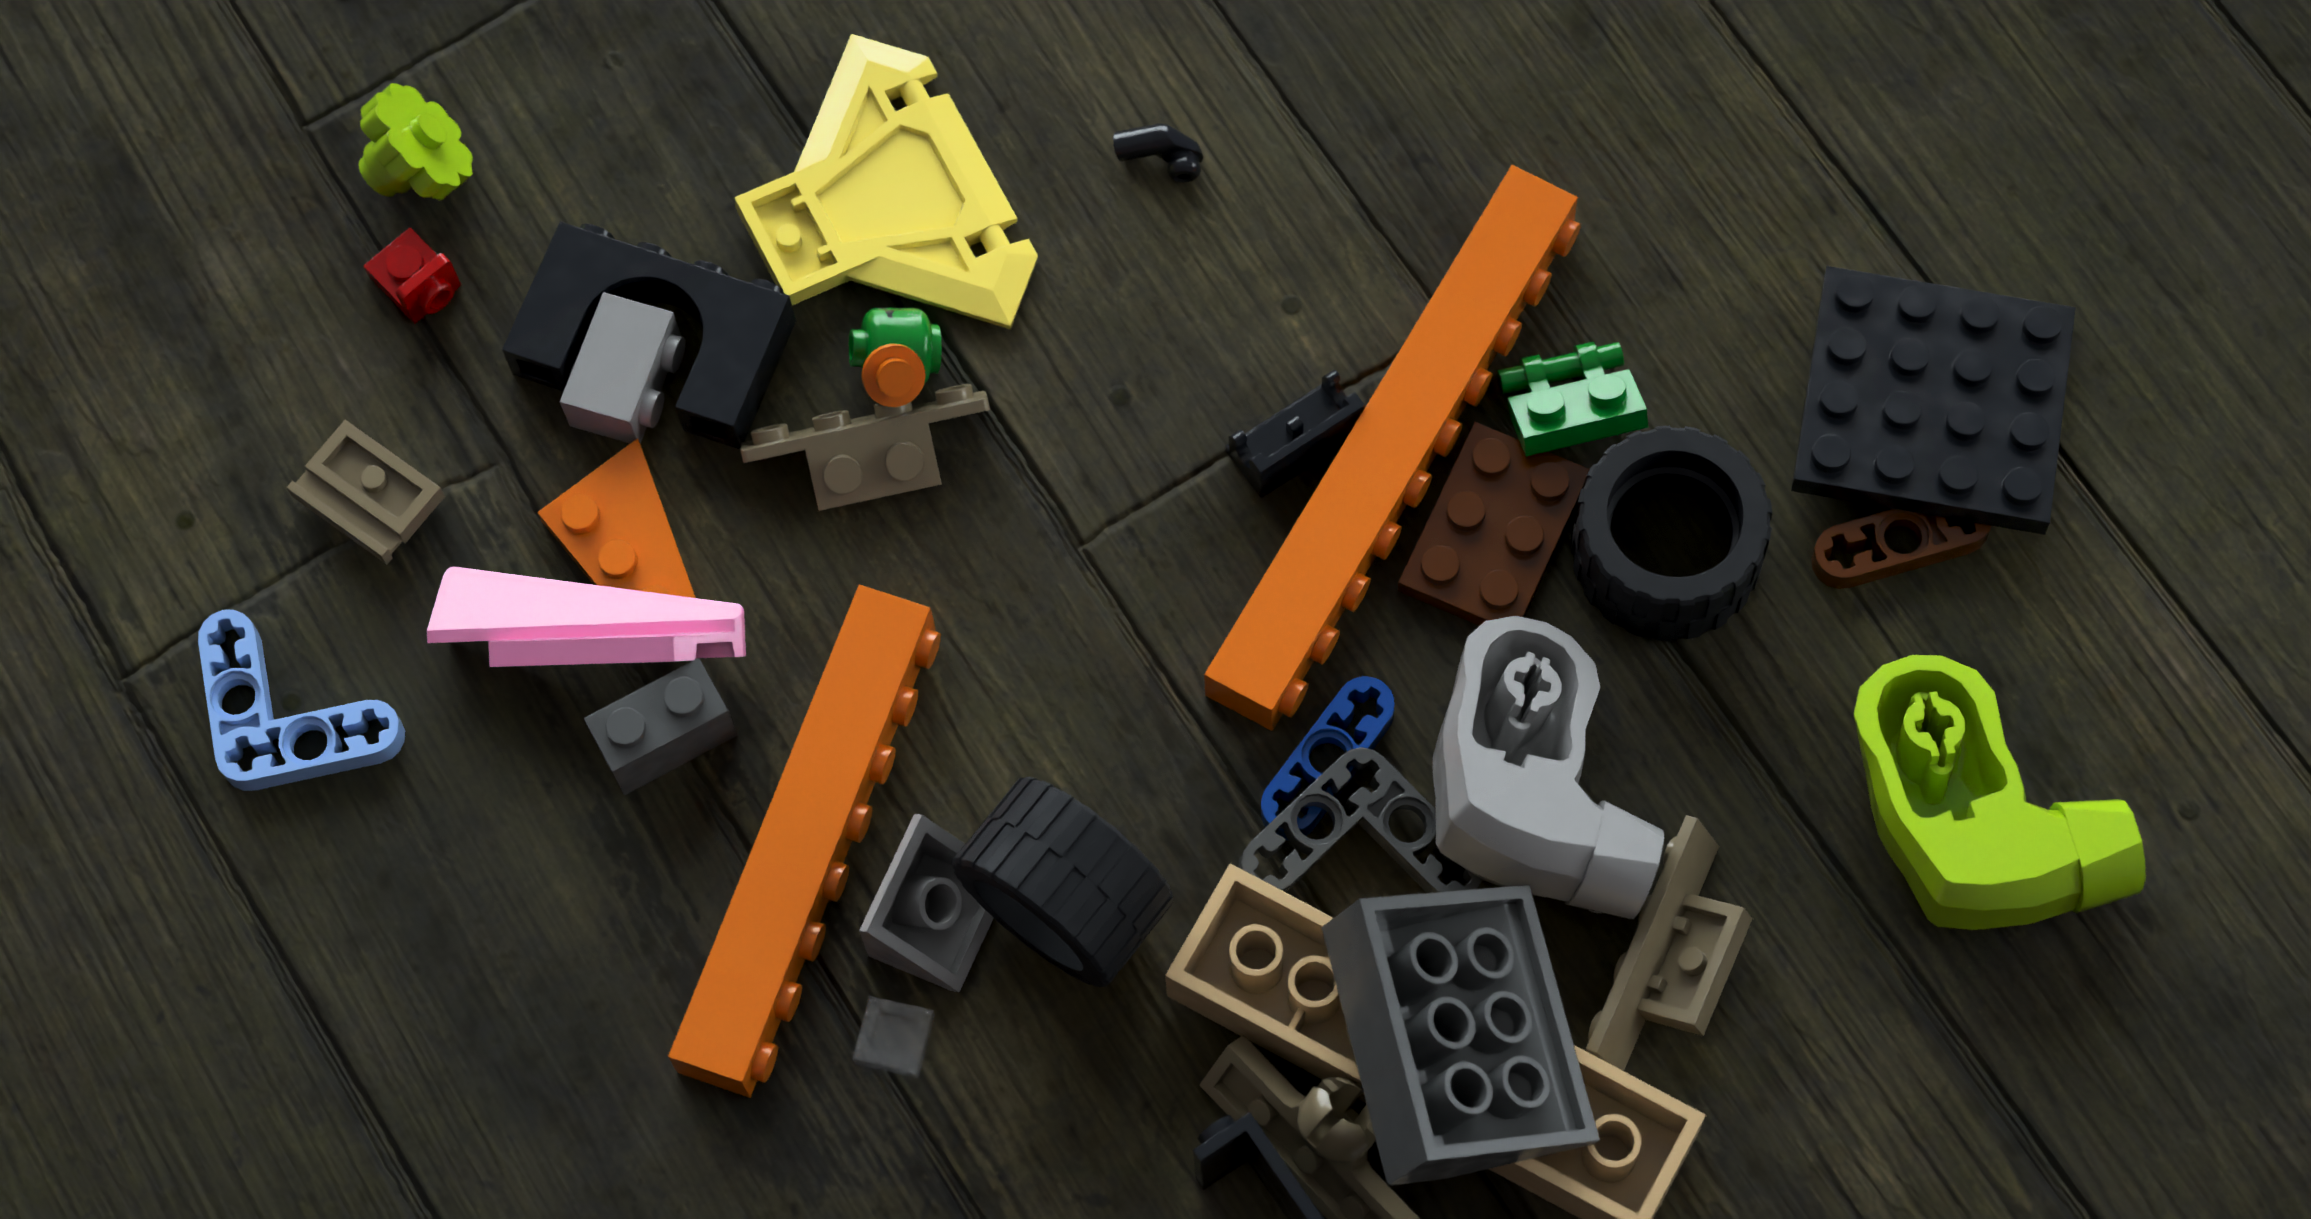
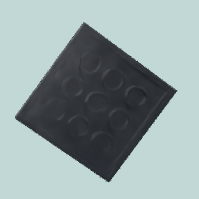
(1935, 400)

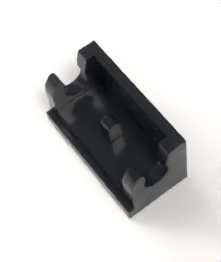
(1296, 435)

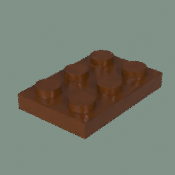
(1493, 529)

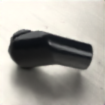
(1164, 142)

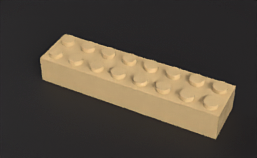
(1267, 975)

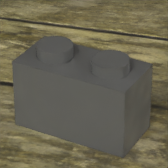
(661, 726)

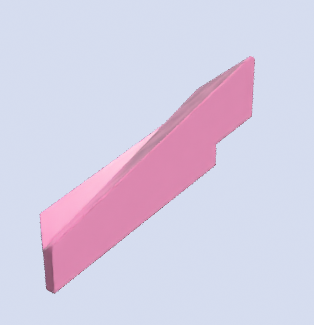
(579, 623)

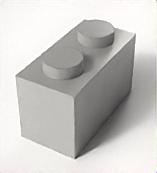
(623, 369)

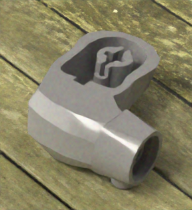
(1513, 772)

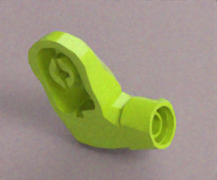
(1959, 810)

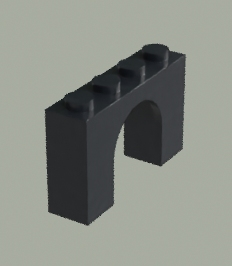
(740, 320)

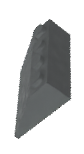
(1458, 1032)

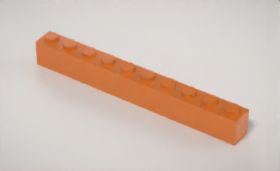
(1391, 449)

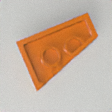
(619, 528)

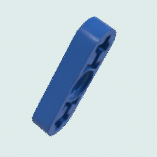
(1340, 710)

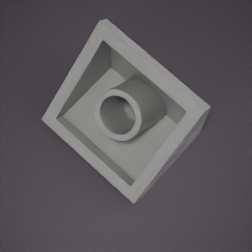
(922, 911)

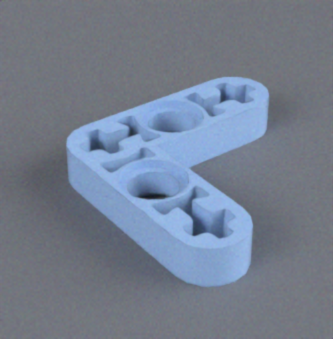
(258, 727)

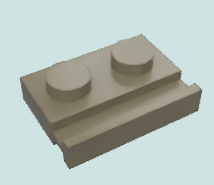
(366, 491)

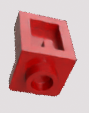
(413, 276)

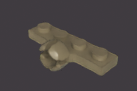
(1314, 1134)

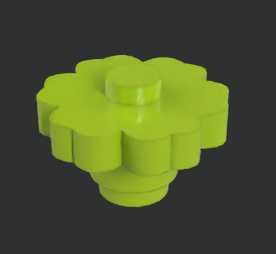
(411, 145)

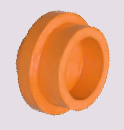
(893, 375)

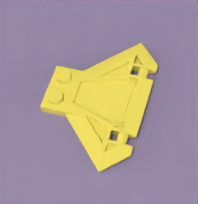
(891, 198)

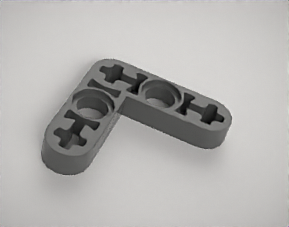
(1370, 811)

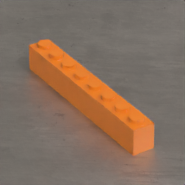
(804, 843)

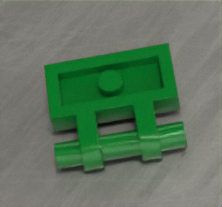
(1575, 411)

